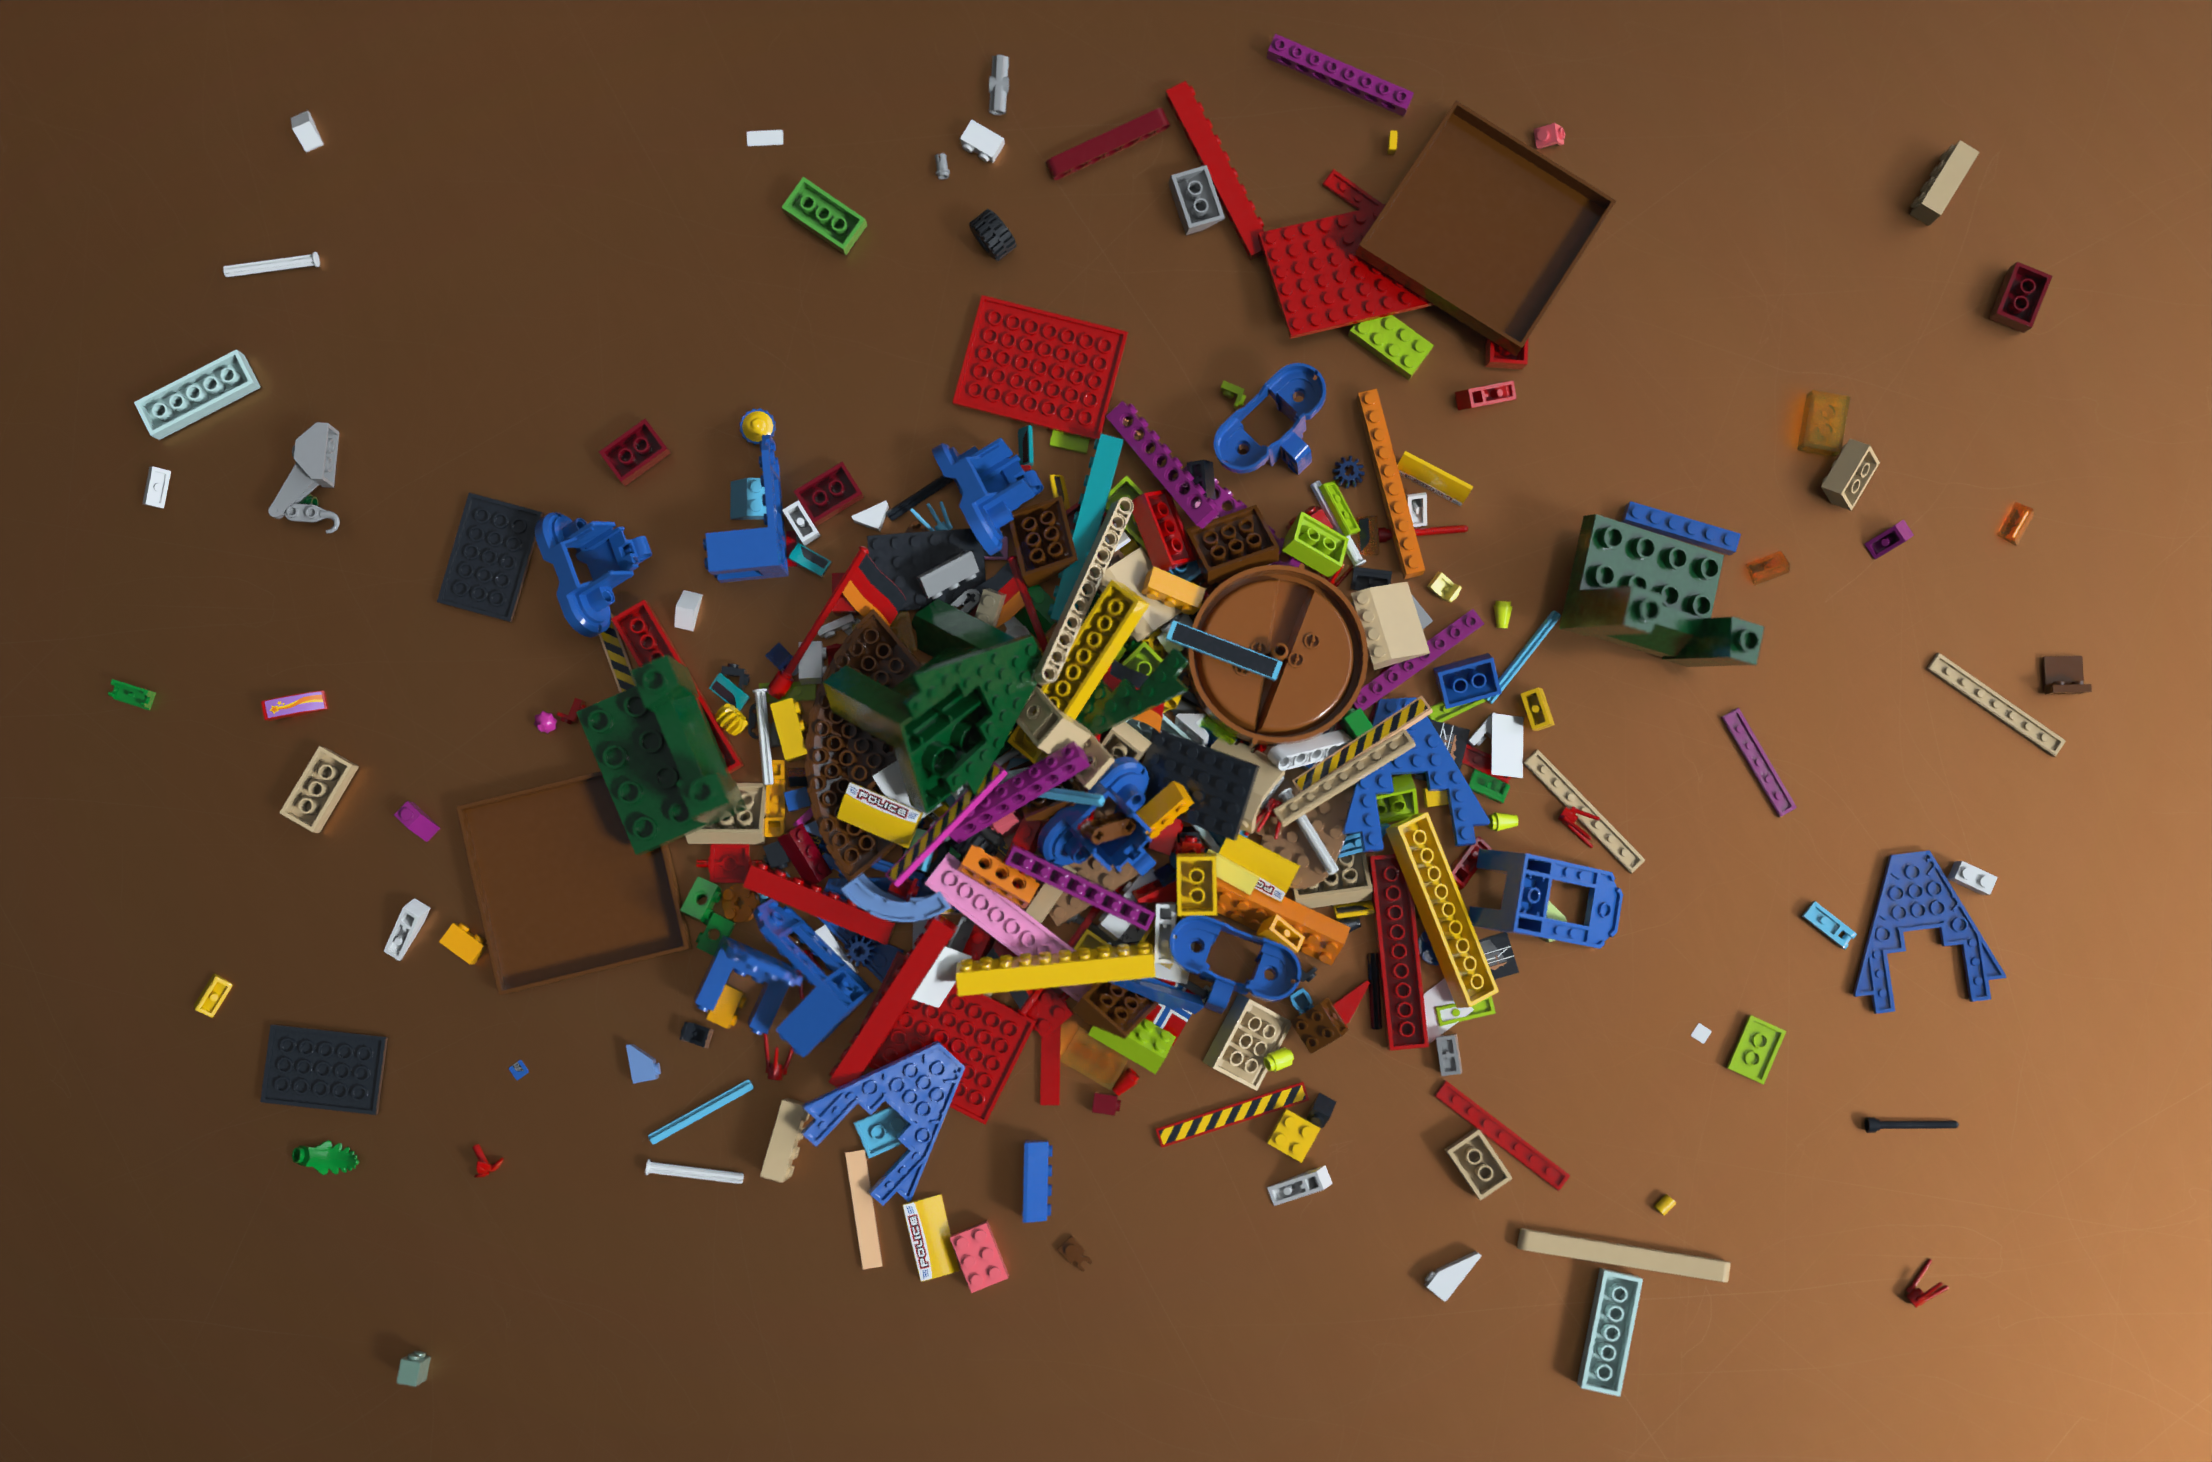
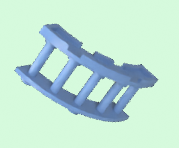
(890, 907)

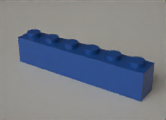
(1681, 528)

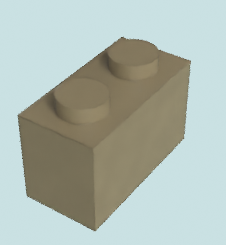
(990, 606)

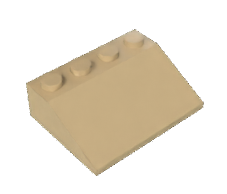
(1132, 573)
(1390, 624)
(740, 828)
(1347, 885)
(1244, 1041)

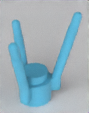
(941, 525)

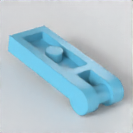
(1828, 924)

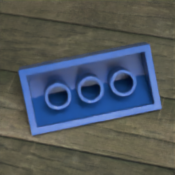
(1036, 1180)

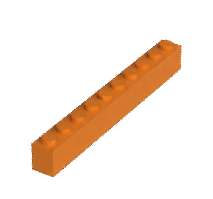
(1390, 484)

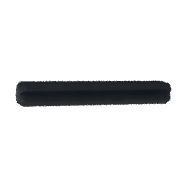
(918, 497)
(1374, 991)

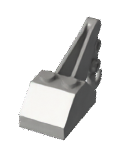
(315, 466)

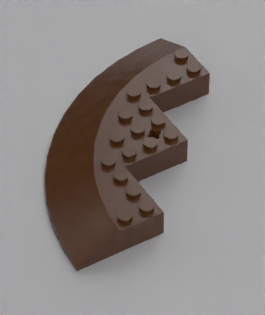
(847, 753)

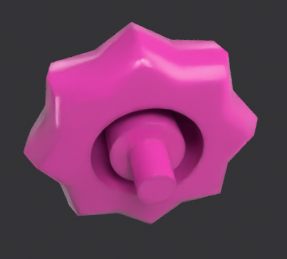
(545, 722)

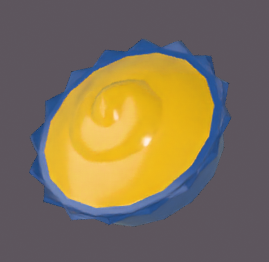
(755, 424)

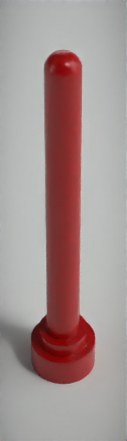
(1385, 534)

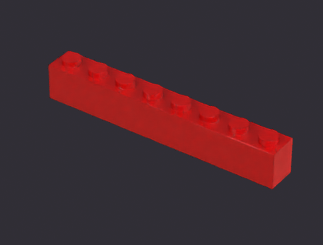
(817, 902)

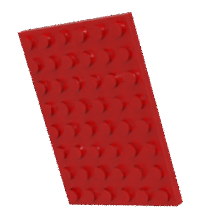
(1323, 280)
(1040, 368)
(973, 1029)

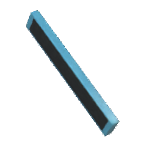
(1224, 650)

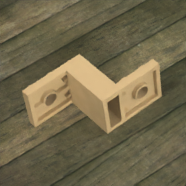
(1054, 729)

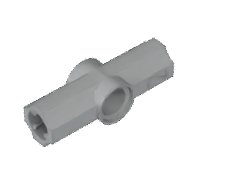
(999, 85)

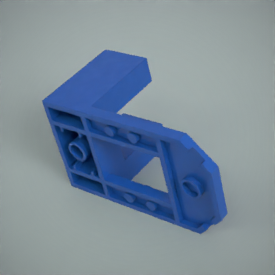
(756, 551)
(1528, 895)
(762, 968)
(833, 996)

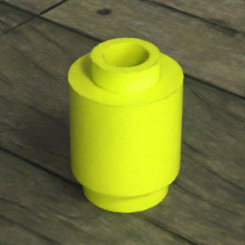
(1278, 1059)

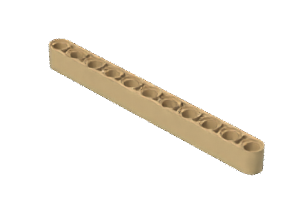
(1078, 596)
(1624, 1255)

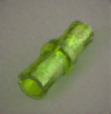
(1218, 731)

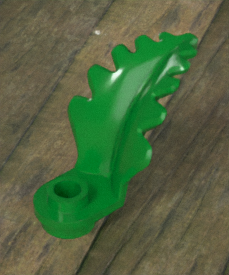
(325, 1157)

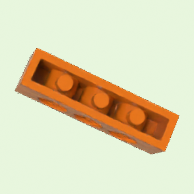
(988, 878)

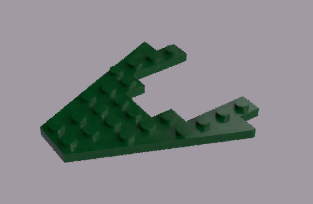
(1004, 682)
(1110, 708)

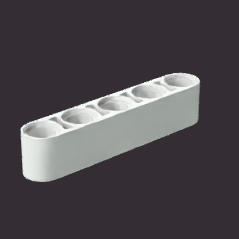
(1308, 752)

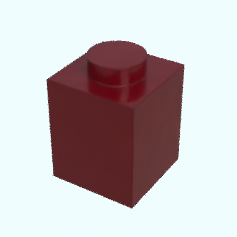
(1106, 1103)

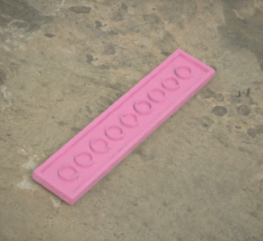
(998, 916)

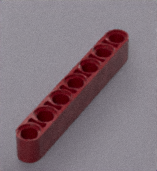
(1107, 144)

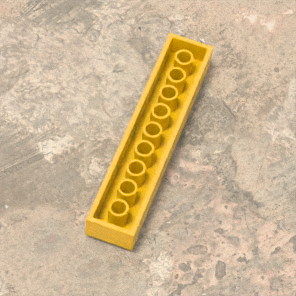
(1089, 657)
(1442, 910)
(1055, 969)

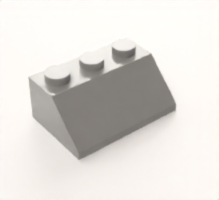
(1196, 199)
(948, 574)

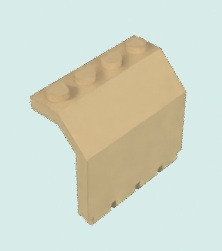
(1266, 779)

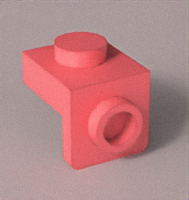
(1549, 135)

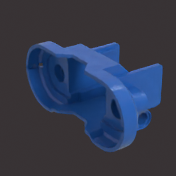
(1283, 387)
(989, 487)
(609, 560)
(1126, 785)
(1271, 957)

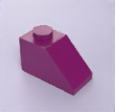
(1889, 539)
(417, 821)

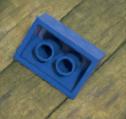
(1467, 680)

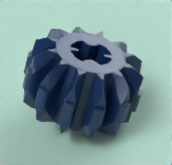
(1340, 470)
(865, 956)

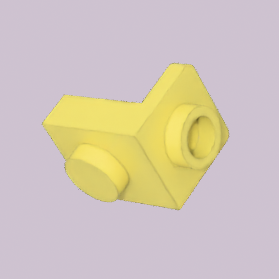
(1444, 587)

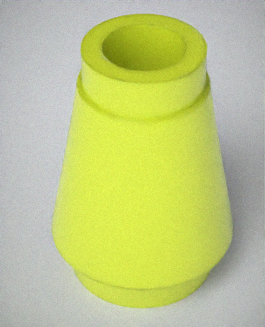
(1502, 613)
(1502, 821)

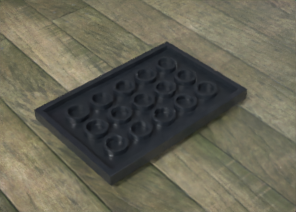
(912, 554)
(489, 557)
(1212, 778)
(324, 1069)

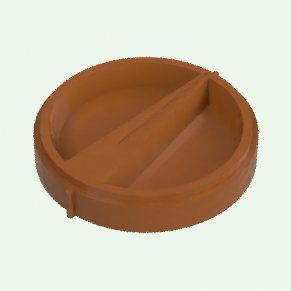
(1292, 620)

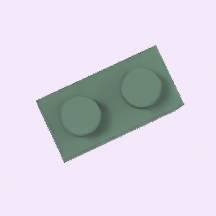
(413, 1369)

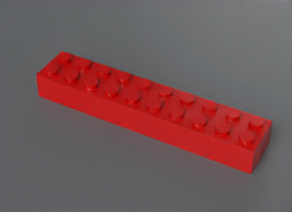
(649, 642)
(1398, 955)
(894, 1002)

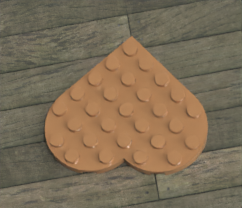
(1292, 844)

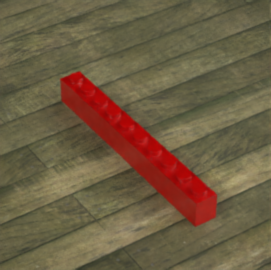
(1224, 178)
(1026, 837)

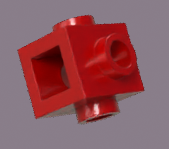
(1189, 845)

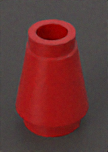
(1125, 1081)

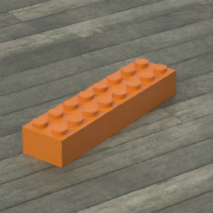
(1322, 934)

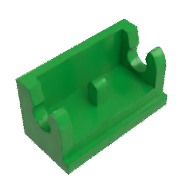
(132, 694)
(1488, 786)

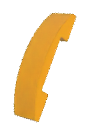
(776, 801)

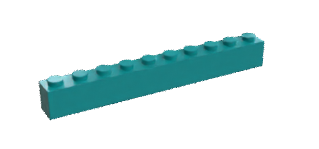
(1090, 516)

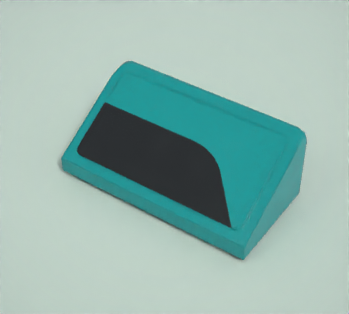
(1025, 445)
(809, 560)
(729, 691)

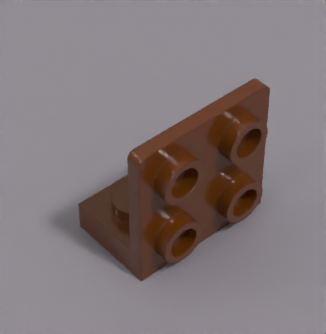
(2064, 675)
(1319, 1025)

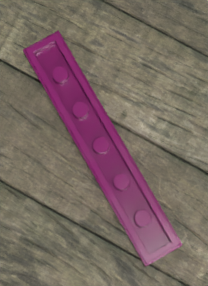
(1758, 762)

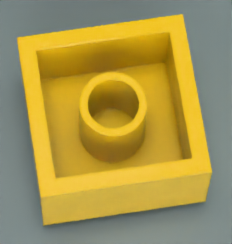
(1293, 1135)

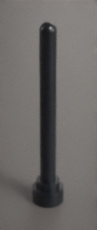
(1872, 1124)

